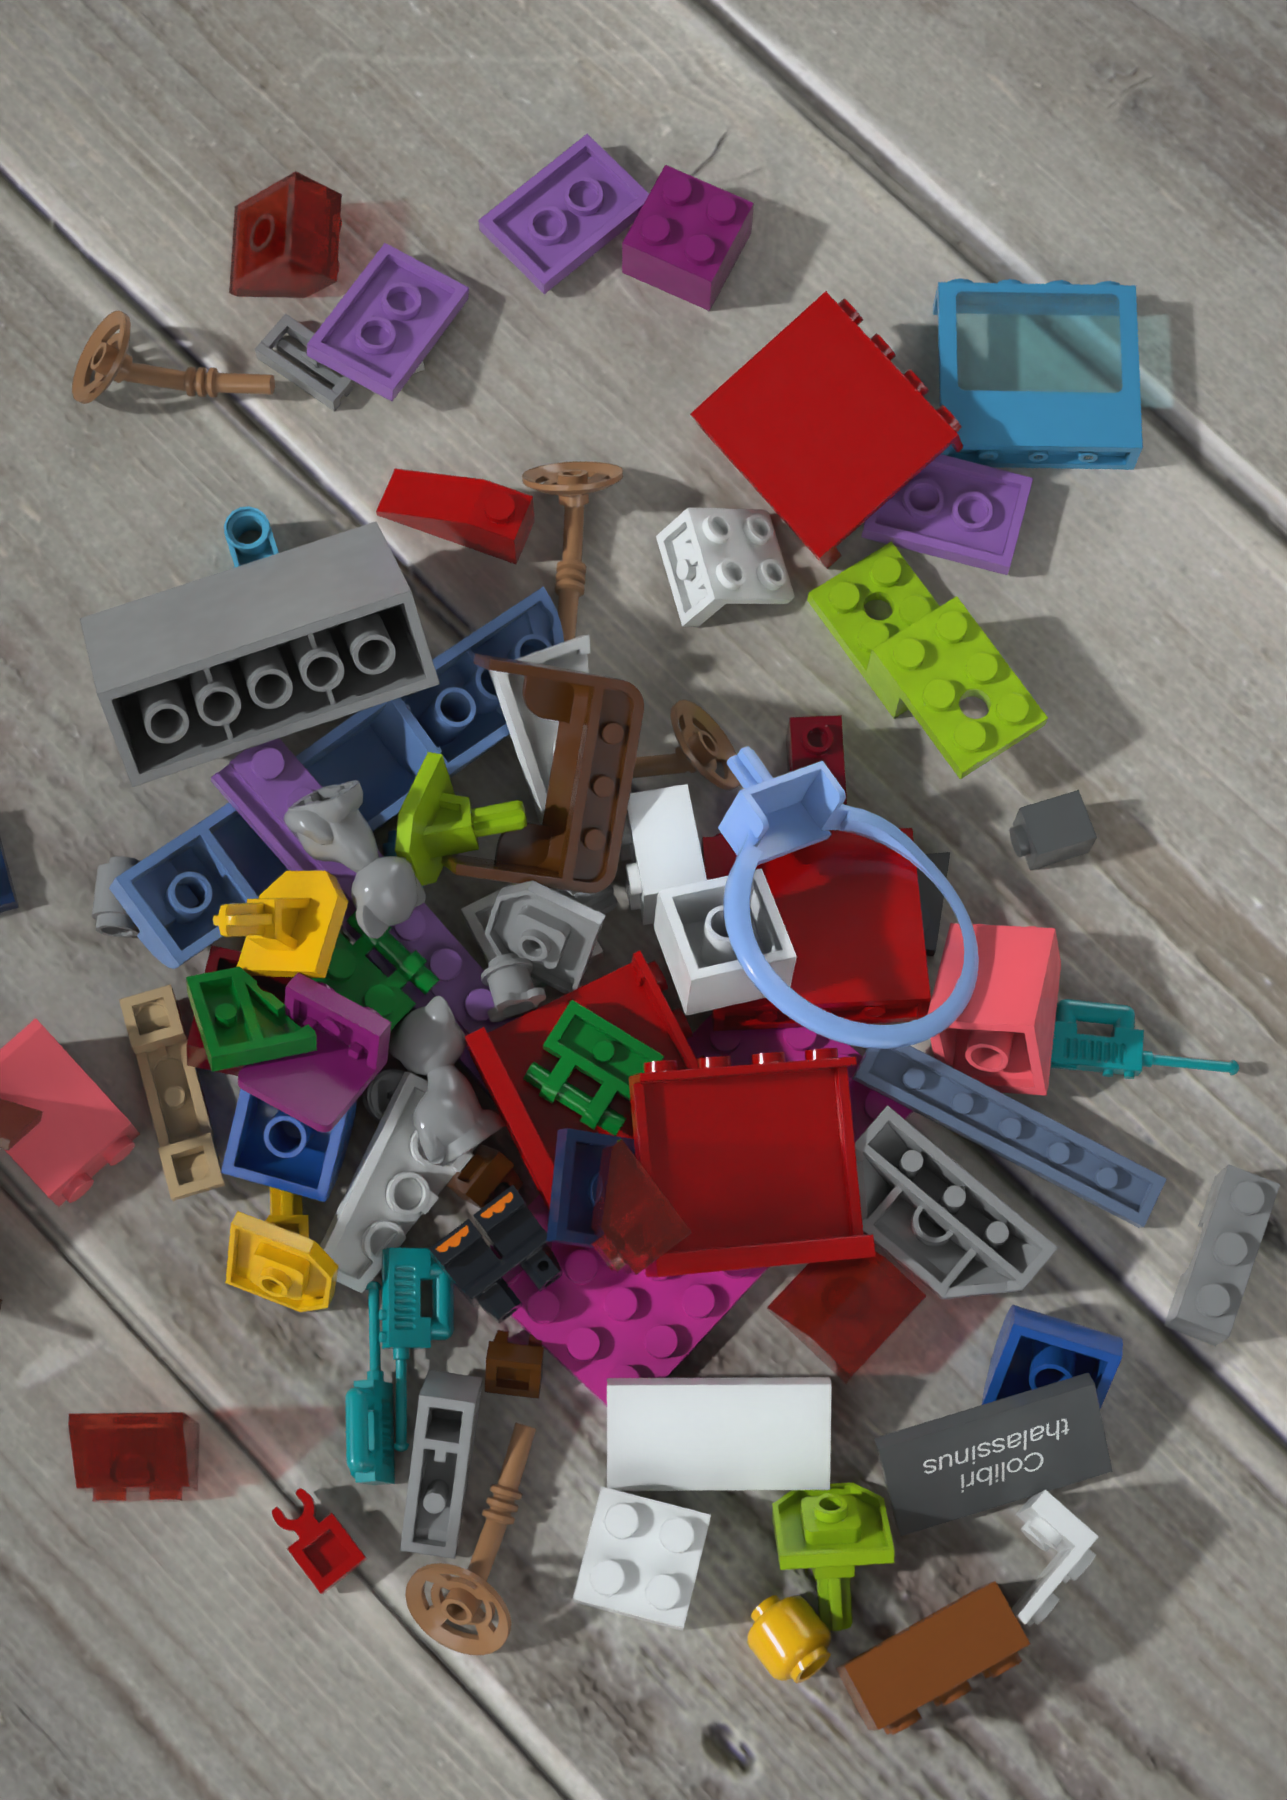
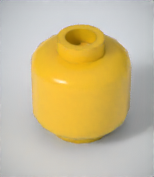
(789, 1638)

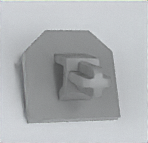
(549, 929)

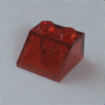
(286, 240)
(631, 1213)
(846, 1309)
(135, 1454)

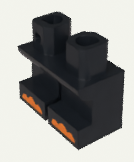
(518, 1241)

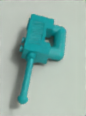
(1114, 1054)
(402, 1319)
(371, 1413)

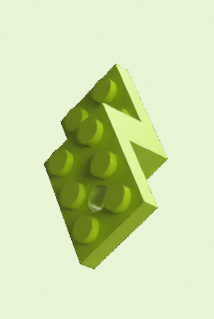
(927, 659)

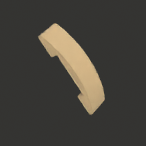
(173, 1093)

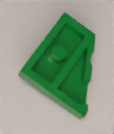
(242, 1021)

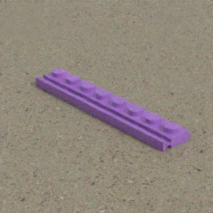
(261, 789)

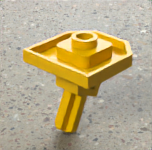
(288, 925)
(279, 1258)

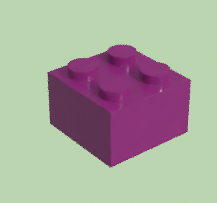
(687, 237)

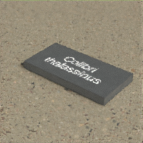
(994, 1454)

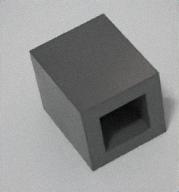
(1052, 830)

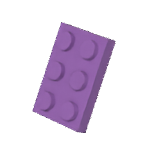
(564, 213)
(387, 322)
(956, 514)

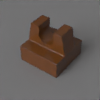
(483, 1175)
(514, 1367)

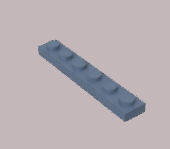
(1012, 1131)

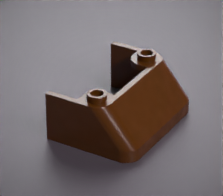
(587, 786)

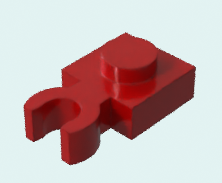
(323, 1548)

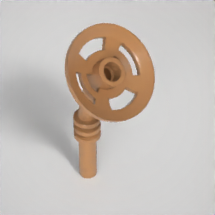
(116, 365)
(573, 487)
(696, 750)
(471, 1588)

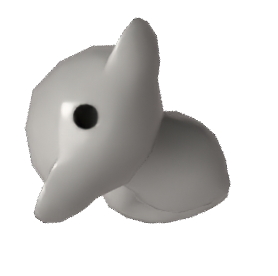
(336, 831)
(449, 1112)

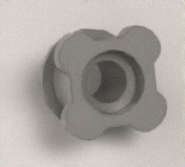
(511, 987)

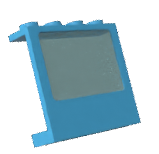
(1041, 373)

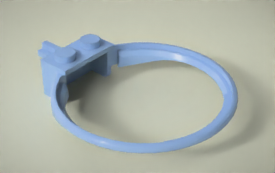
(791, 814)

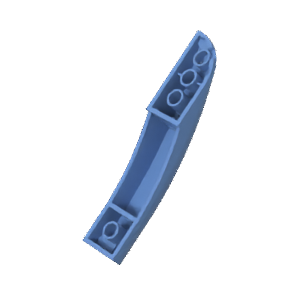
(383, 747)

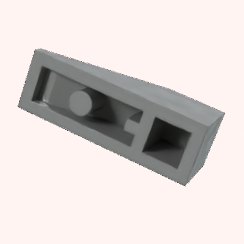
(440, 1463)

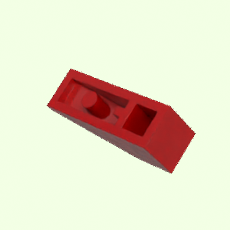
(461, 511)

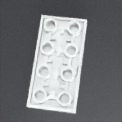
(718, 1433)

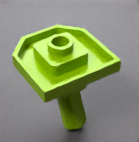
(440, 823)
(832, 1535)

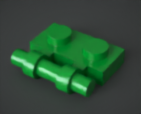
(366, 985)
(600, 1052)

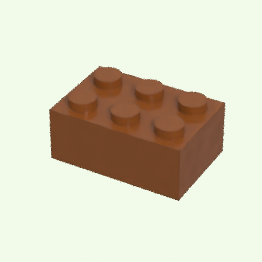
(934, 1659)

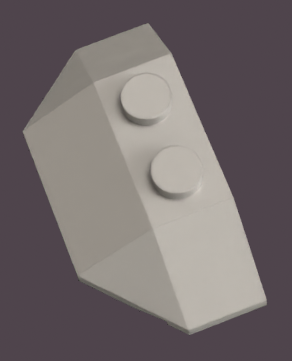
(940, 1216)

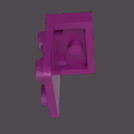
(324, 1082)

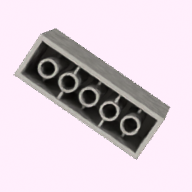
(257, 653)

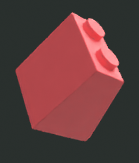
(1011, 1017)
(78, 1122)

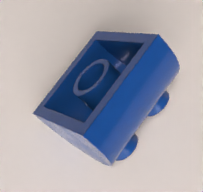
(283, 1151)
(1046, 1350)

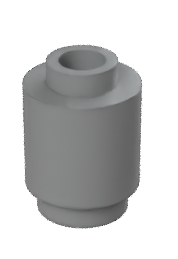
(107, 910)

